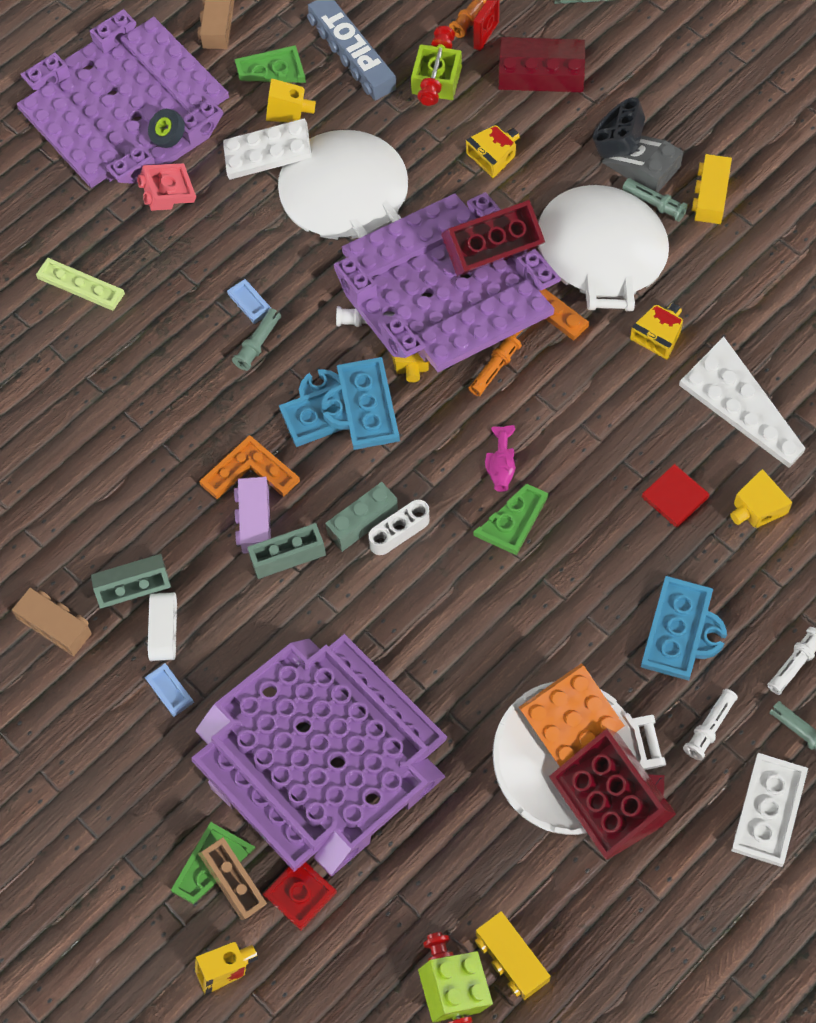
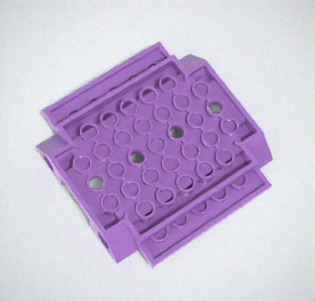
(96, 128)
(464, 315)
(285, 776)

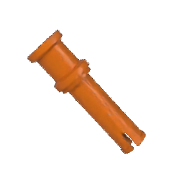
(466, 18)
(500, 357)

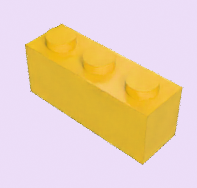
(711, 188)
(511, 956)

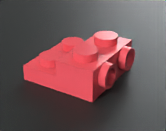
(165, 186)

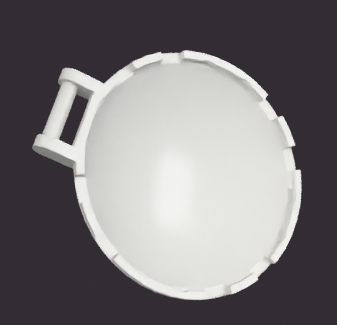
(346, 186)
(603, 244)
(525, 764)

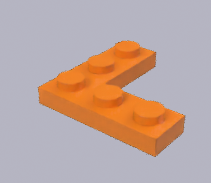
(564, 317)
(247, 456)

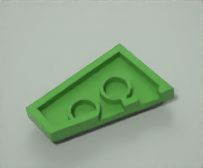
(276, 64)
(514, 521)
(195, 877)

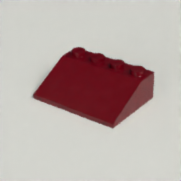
(542, 64)
(611, 794)

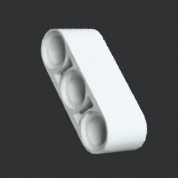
(402, 517)
(162, 626)

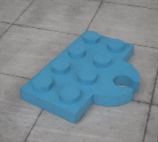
(363, 404)
(305, 414)
(682, 629)

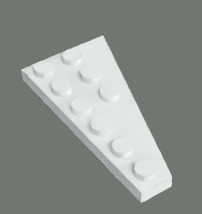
(733, 393)

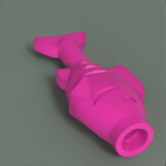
(501, 463)

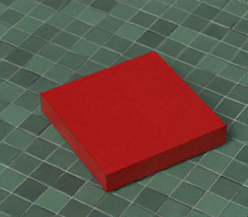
(485, 23)
(675, 495)
(300, 894)

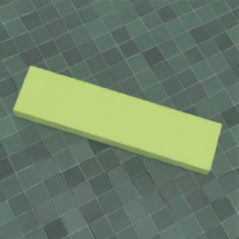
(80, 284)

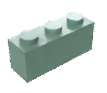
(361, 516)
(286, 551)
(130, 581)

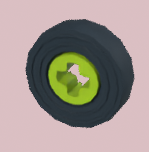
(168, 137)

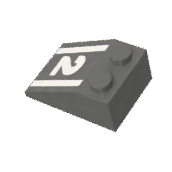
(651, 163)

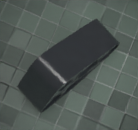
(620, 130)

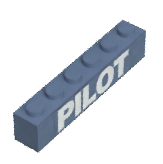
(352, 48)

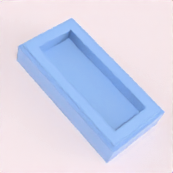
(249, 301)
(169, 690)

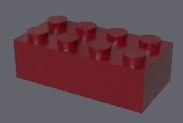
(493, 238)

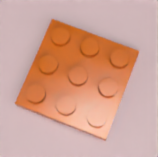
(570, 714)

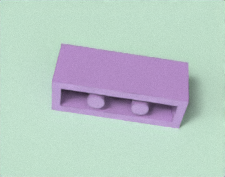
(252, 512)

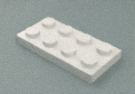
(267, 149)
(769, 809)

